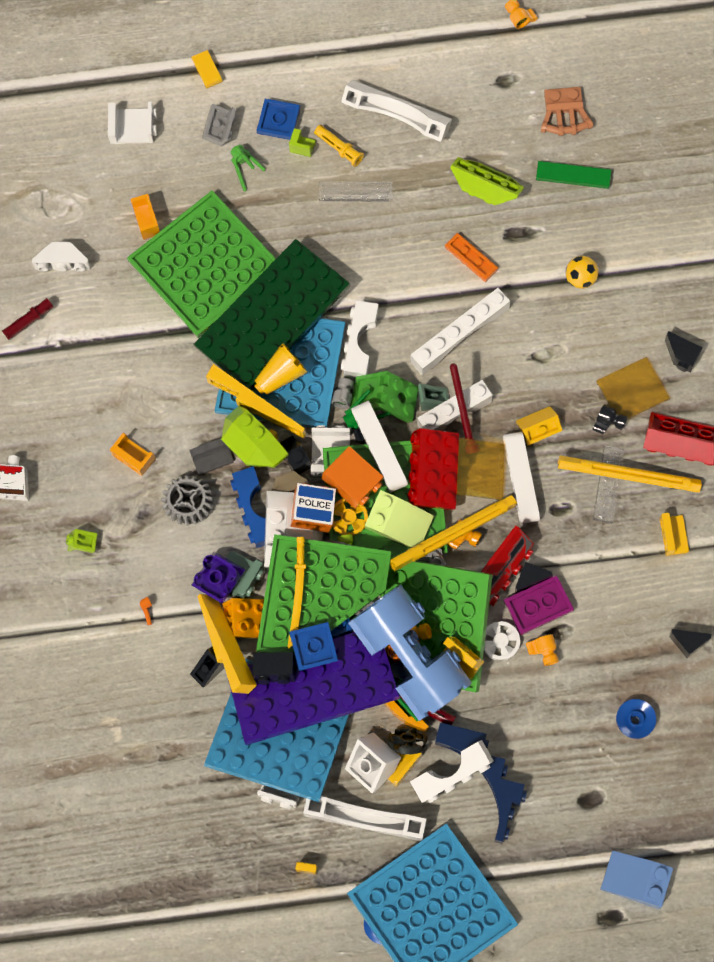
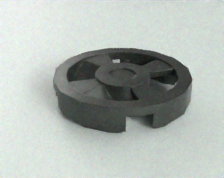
(404, 741)

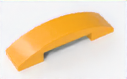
(403, 717)

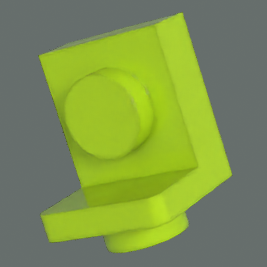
(81, 541)

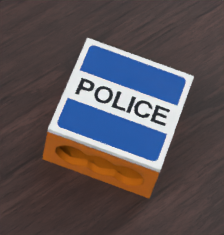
(313, 507)

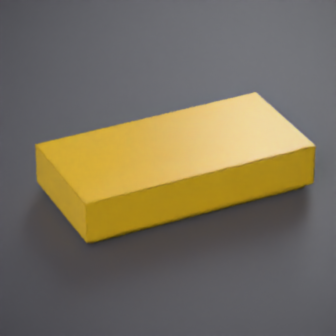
(206, 69)

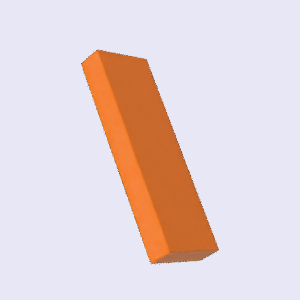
(471, 257)

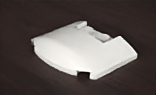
(278, 521)

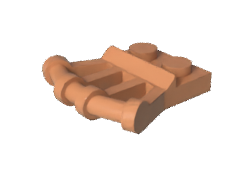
(565, 101)

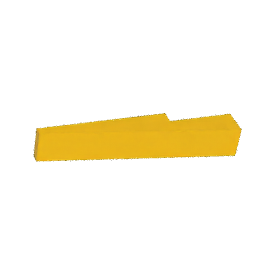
(251, 401)
(225, 646)

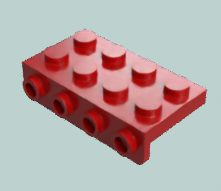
(433, 469)

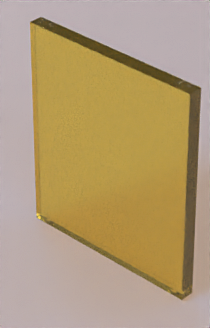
(633, 389)
(480, 469)

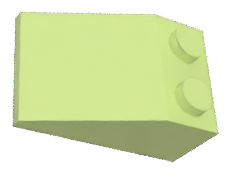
(398, 520)

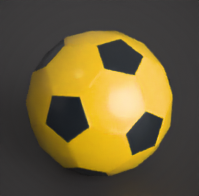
(582, 272)

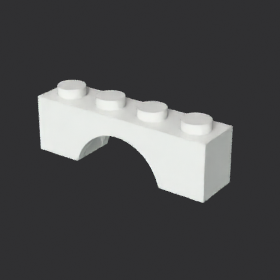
(364, 319)
(442, 415)
(431, 784)

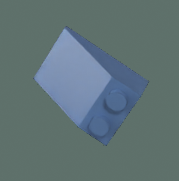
(637, 879)

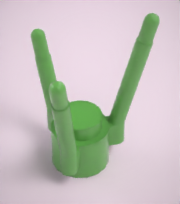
(241, 156)

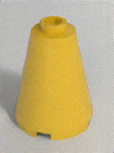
(279, 371)

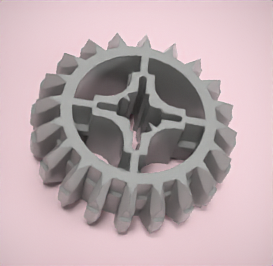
(181, 504)

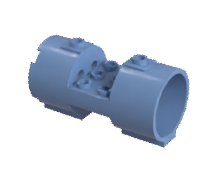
(432, 680)

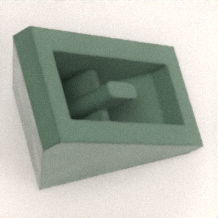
(431, 396)

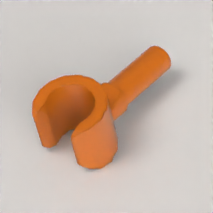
(145, 604)

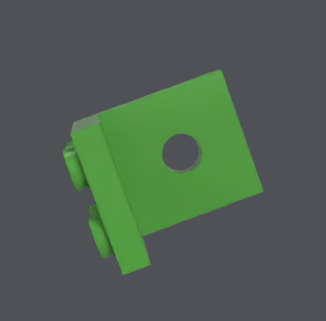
(384, 394)

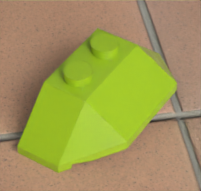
(485, 182)
(251, 440)

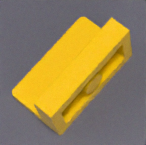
(539, 425)
(673, 534)
(469, 660)
(403, 768)

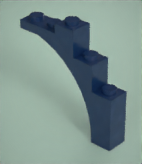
(504, 791)

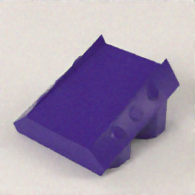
(217, 576)

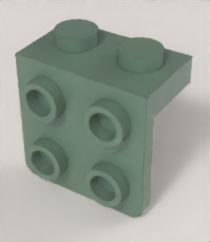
(253, 572)

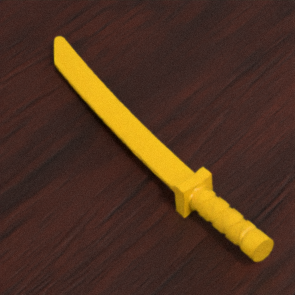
(300, 566)

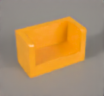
(145, 216)
(132, 454)

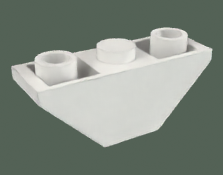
(60, 257)

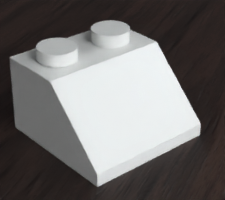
(372, 762)

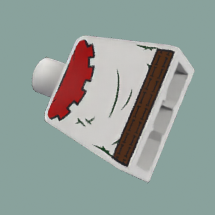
(13, 480)

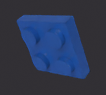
(278, 119)
(313, 646)

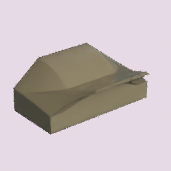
(288, 482)

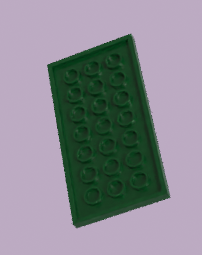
(272, 313)

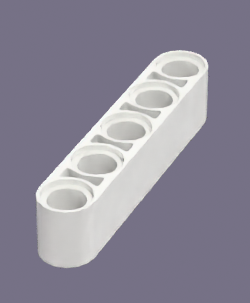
(379, 446)
(521, 477)

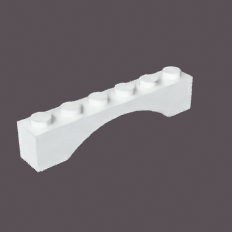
(371, 99)
(441, 344)
(365, 818)

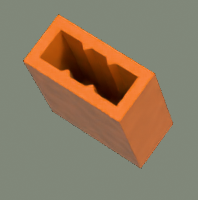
(353, 478)

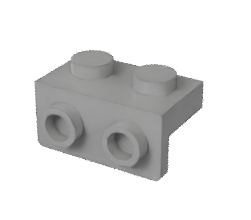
(219, 125)

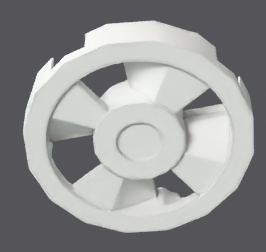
(501, 640)

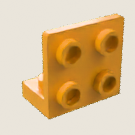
(244, 616)

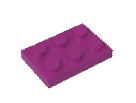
(538, 605)

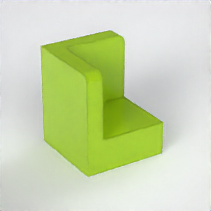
(301, 145)

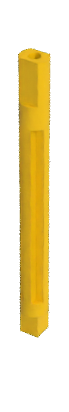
(629, 473)
(453, 532)

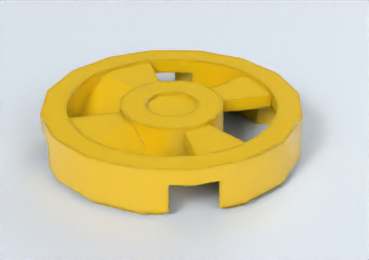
(348, 517)

